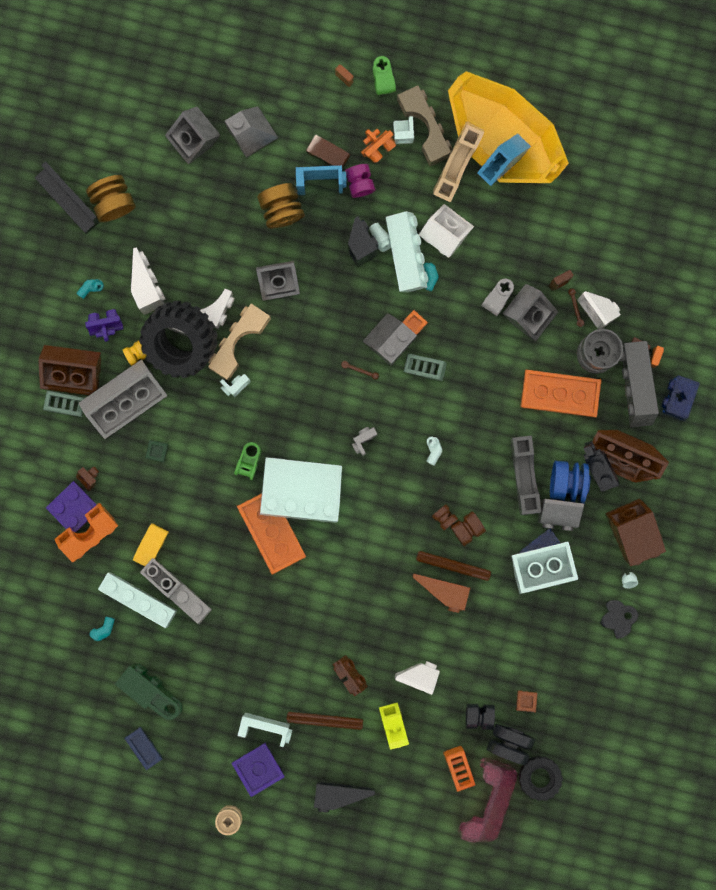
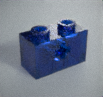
(687, 389)

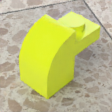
(393, 726)

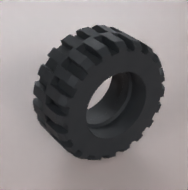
(164, 354)

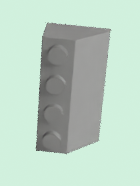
(122, 399)

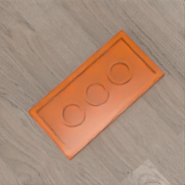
(560, 393)
(272, 536)

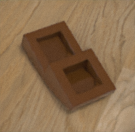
(327, 152)

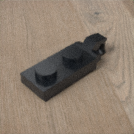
(600, 467)

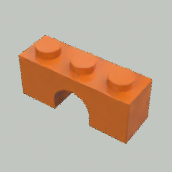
(76, 544)

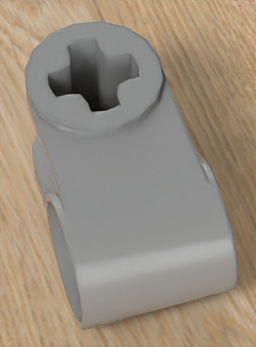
(497, 299)

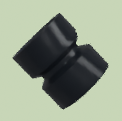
(480, 716)

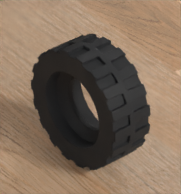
(553, 785)

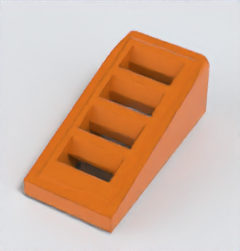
(452, 754)

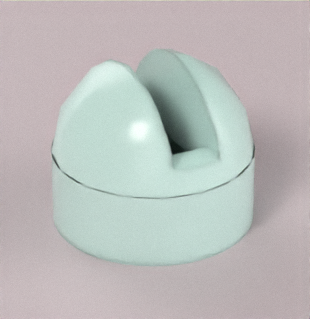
(629, 581)

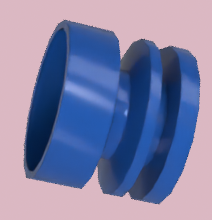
(569, 482)

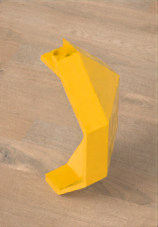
(501, 116)

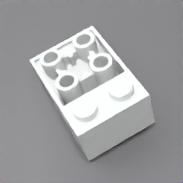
(143, 288)

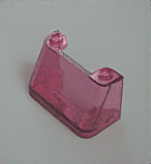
(503, 780)

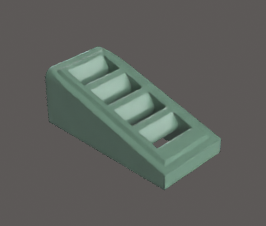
(441, 370)
(46, 407)

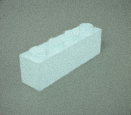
(407, 252)
(137, 600)

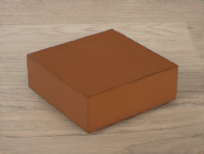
(344, 75)
(526, 701)

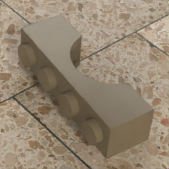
(414, 104)

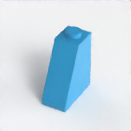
(503, 159)

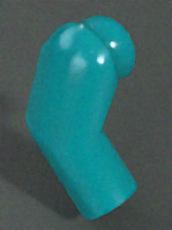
(103, 632)

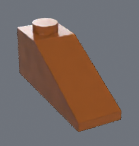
(447, 593)

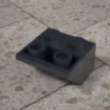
(360, 244)

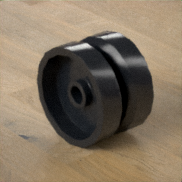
(512, 741)

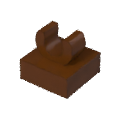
(87, 478)

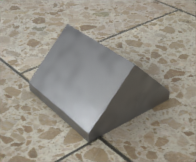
(278, 280)

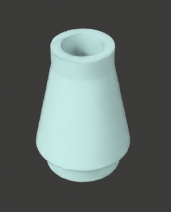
(381, 236)

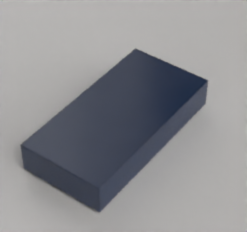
(143, 748)

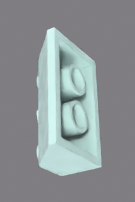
(544, 567)

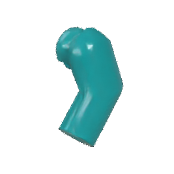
(432, 275)
(90, 286)

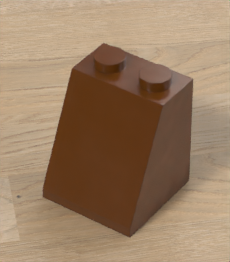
(636, 532)

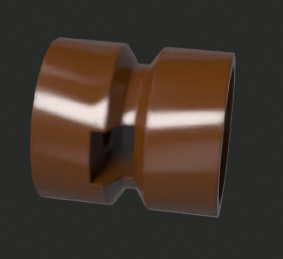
(468, 528)

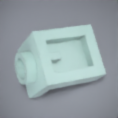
(239, 384)

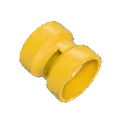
(134, 353)

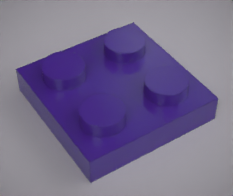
(71, 507)
(258, 769)

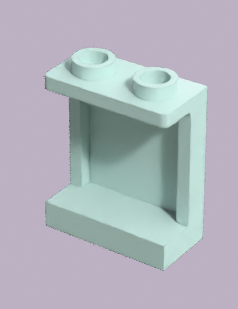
(250, 720)

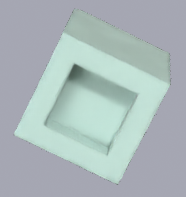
(403, 131)

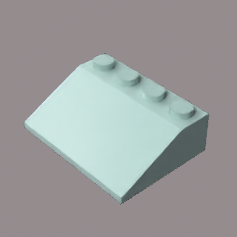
(301, 490)

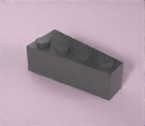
(639, 384)

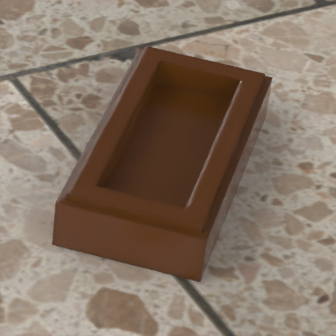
(561, 280)

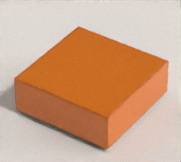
(415, 322)
(656, 356)

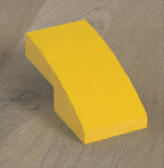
(150, 544)

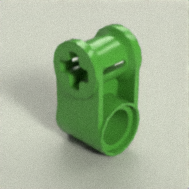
(383, 79)
(248, 462)

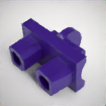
(105, 326)

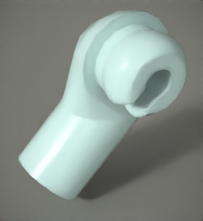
(435, 449)

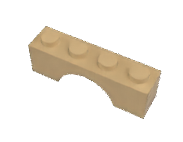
(457, 161)
(252, 322)

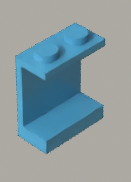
(319, 173)

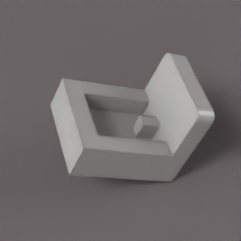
(364, 435)

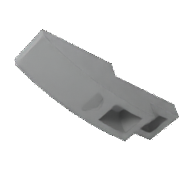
(176, 590)

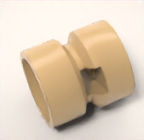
(228, 820)

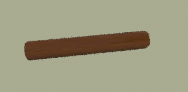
(453, 565)
(324, 720)

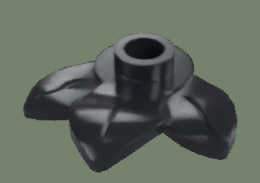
(616, 618)

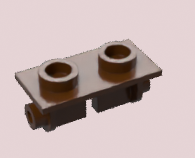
(346, 668)

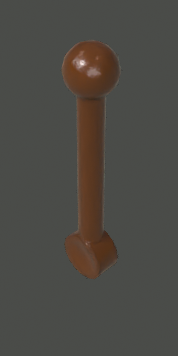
(580, 322)
(345, 365)

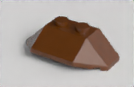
(630, 456)

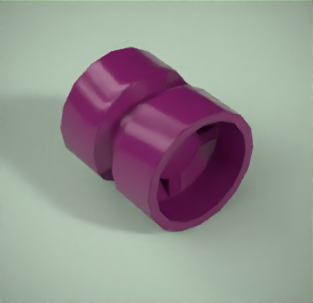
(359, 180)

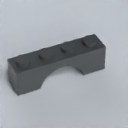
(525, 475)

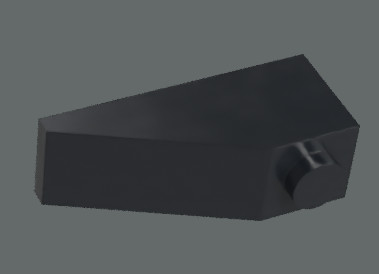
(333, 796)

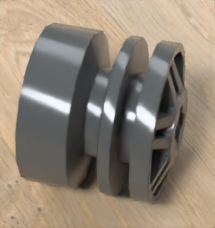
(609, 348)

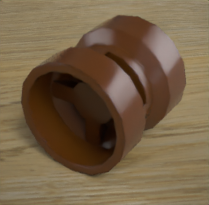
(444, 517)

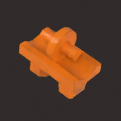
(384, 139)

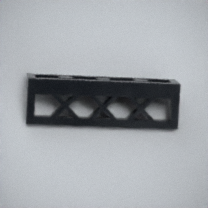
(67, 198)

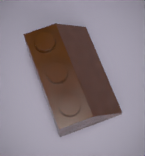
(69, 370)

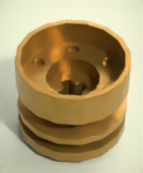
(110, 198)
(280, 205)

